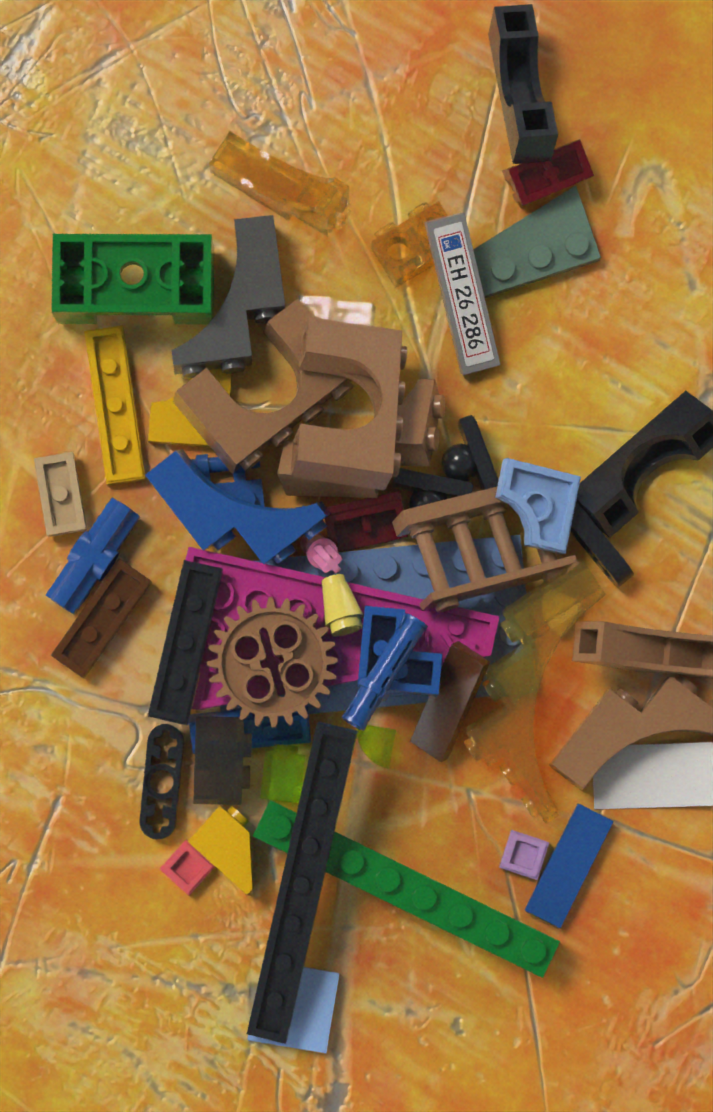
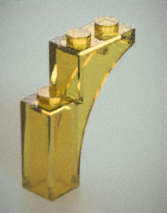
(282, 187)

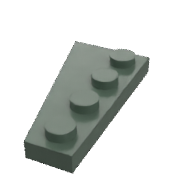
(538, 246)

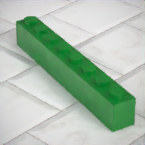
(420, 896)

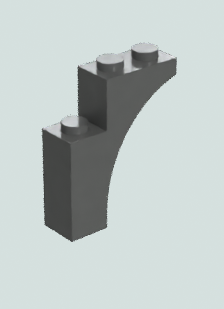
(252, 295)

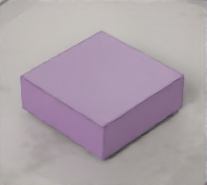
(523, 854)

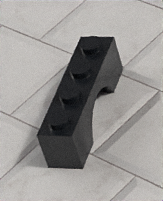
(527, 116)
(676, 433)

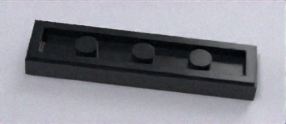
(185, 642)

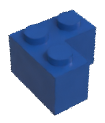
(421, 670)

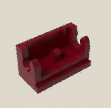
(541, 179)
(364, 522)

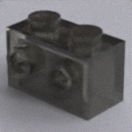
(219, 760)

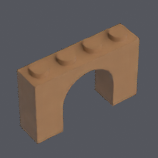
(374, 361)
(242, 435)

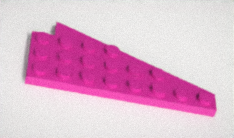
(251, 580)

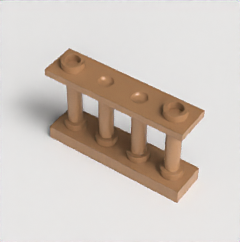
(457, 514)

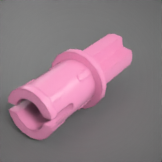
(321, 553)

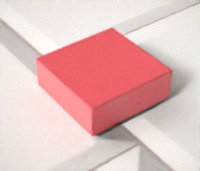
(187, 867)

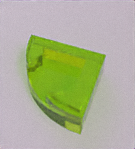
(377, 744)

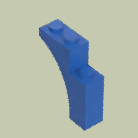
(213, 513)

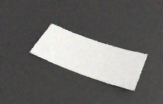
(656, 777)

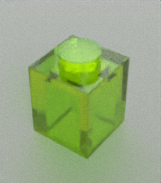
(283, 774)

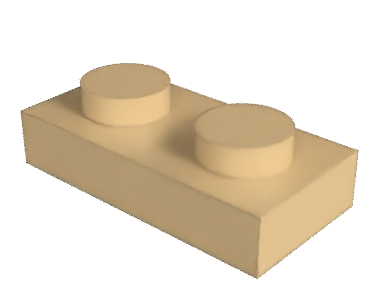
(60, 494)

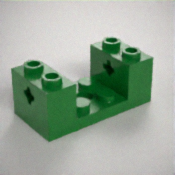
(174, 281)

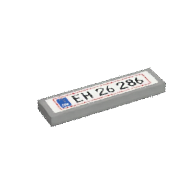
(462, 293)

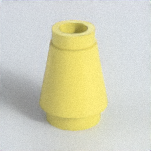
(340, 606)

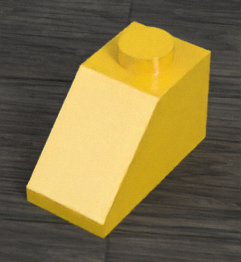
(227, 846)

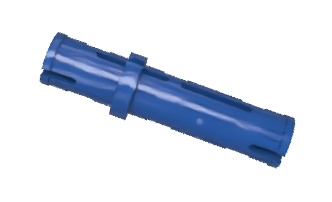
(379, 680)

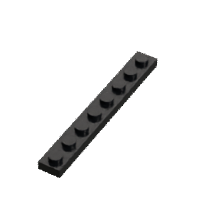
(302, 882)

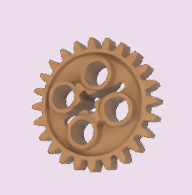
(237, 672)

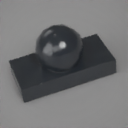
(471, 458)
(429, 487)

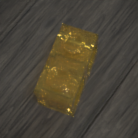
(410, 235)

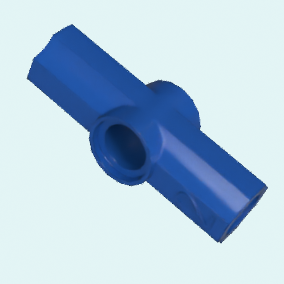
(93, 556)

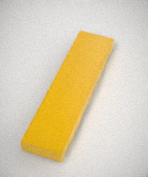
(115, 405)

